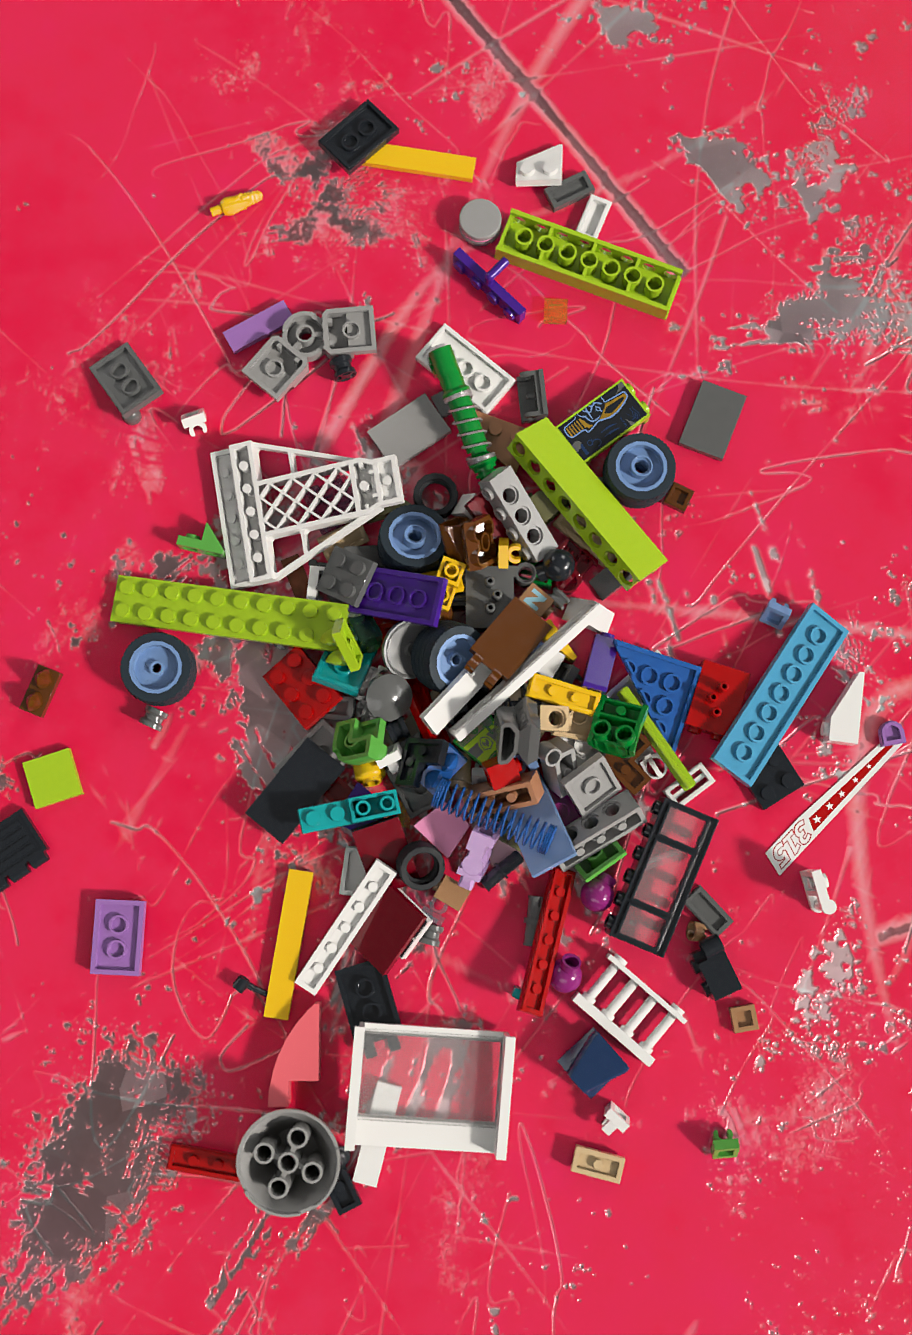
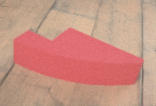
(298, 1057)

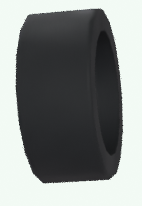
(438, 479)
(428, 880)

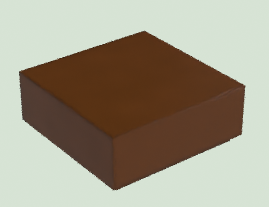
(678, 497)

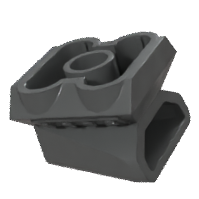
(518, 731)

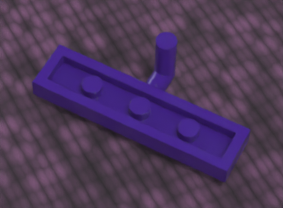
(485, 281)

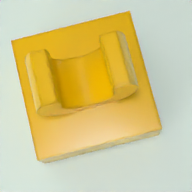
(505, 553)

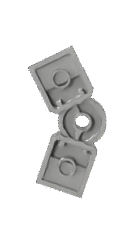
(286, 358)

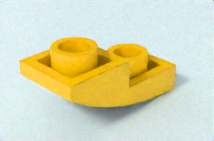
(453, 572)

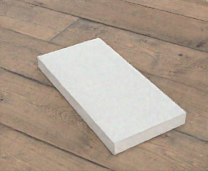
(485, 378)

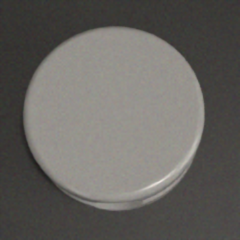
(480, 222)

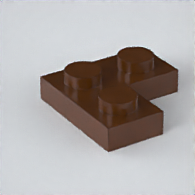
(627, 770)

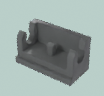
(532, 396)

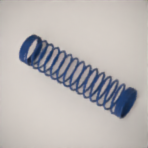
(439, 797)

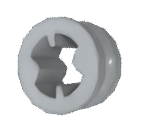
(559, 597)

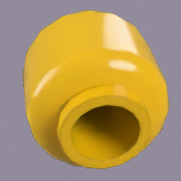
(369, 774)

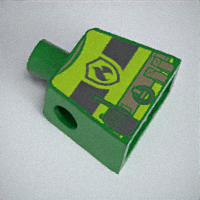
(480, 742)

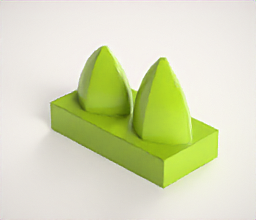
(348, 651)

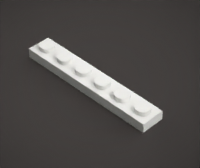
(345, 926)

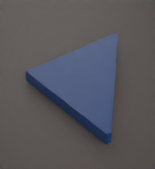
(663, 685)

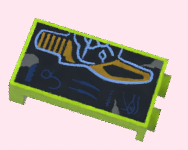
(604, 420)

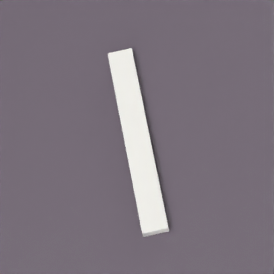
(526, 670)

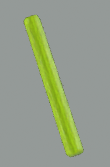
(660, 744)

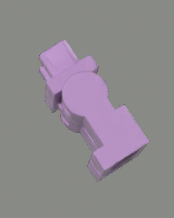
(477, 858)

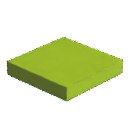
(53, 778)

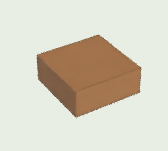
(743, 1018)

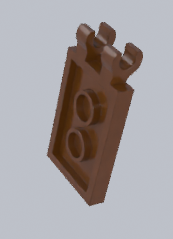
(508, 642)

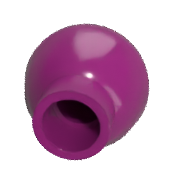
(598, 893)
(566, 973)

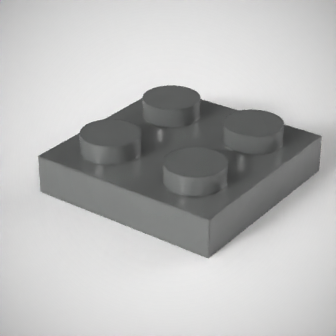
(346, 576)

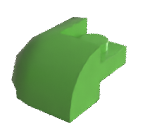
(360, 741)

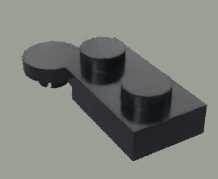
(345, 1195)

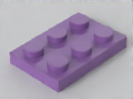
(118, 937)

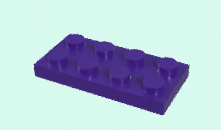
(403, 597)

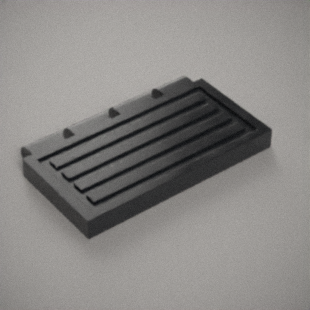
(18, 846)

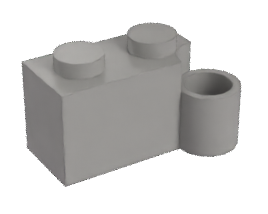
(557, 761)

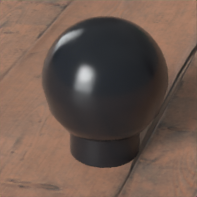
(556, 566)

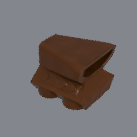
(470, 541)

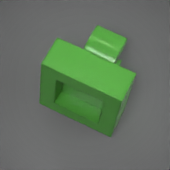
(724, 1147)

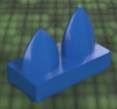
(433, 774)

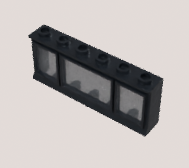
(660, 876)

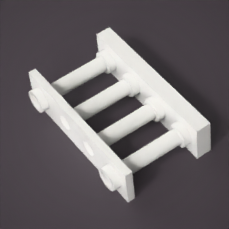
(606, 1016)

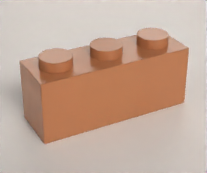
(517, 795)

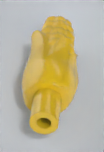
(237, 203)

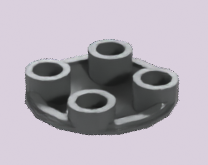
(388, 697)

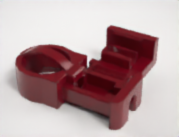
(582, 565)

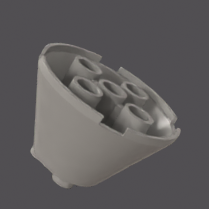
(274, 1178)

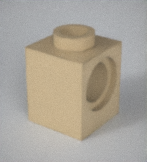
(563, 715)

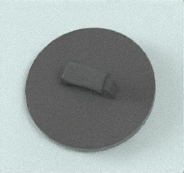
(398, 647)

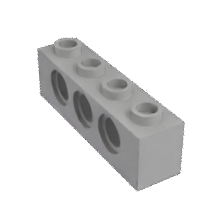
(529, 519)
(603, 826)

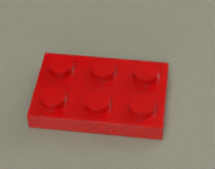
(294, 686)

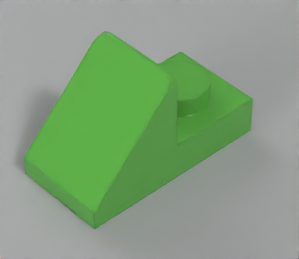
(208, 545)

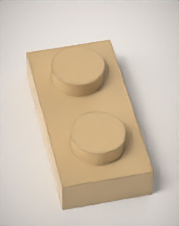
(597, 1164)

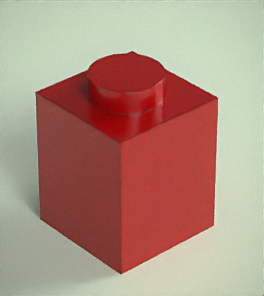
(501, 775)

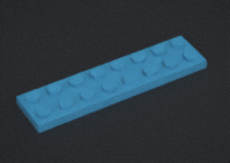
(779, 695)

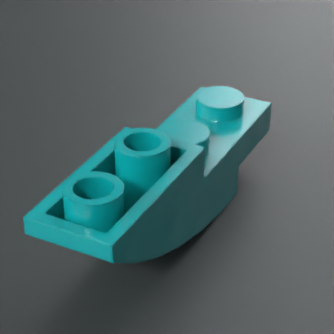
(348, 811)

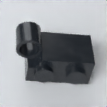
(714, 968)

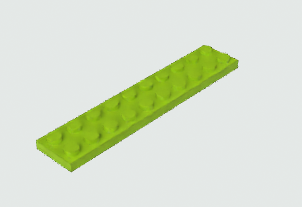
(225, 612)

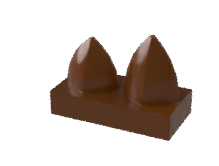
(41, 691)

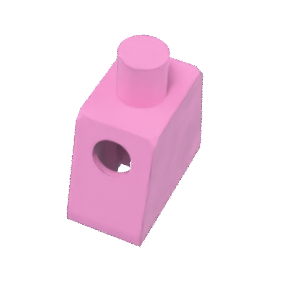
(443, 829)

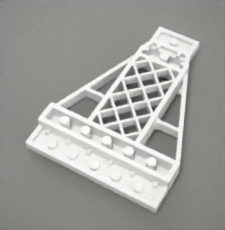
(245, 514)

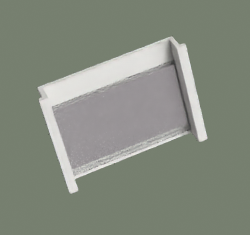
(430, 1088)

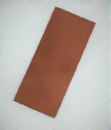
(297, 579)

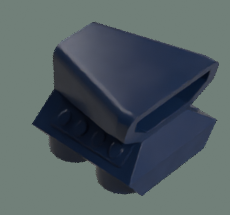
(592, 1063)

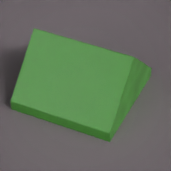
(599, 861)

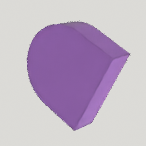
(891, 734)

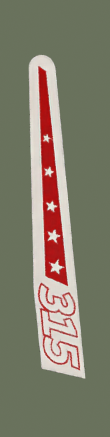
(816, 818)

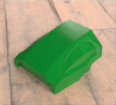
(613, 722)

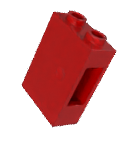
(716, 699)

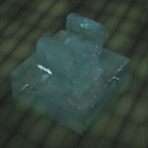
(435, 914)

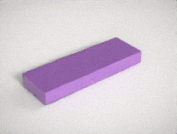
(257, 327)

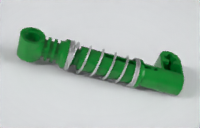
(458, 397)

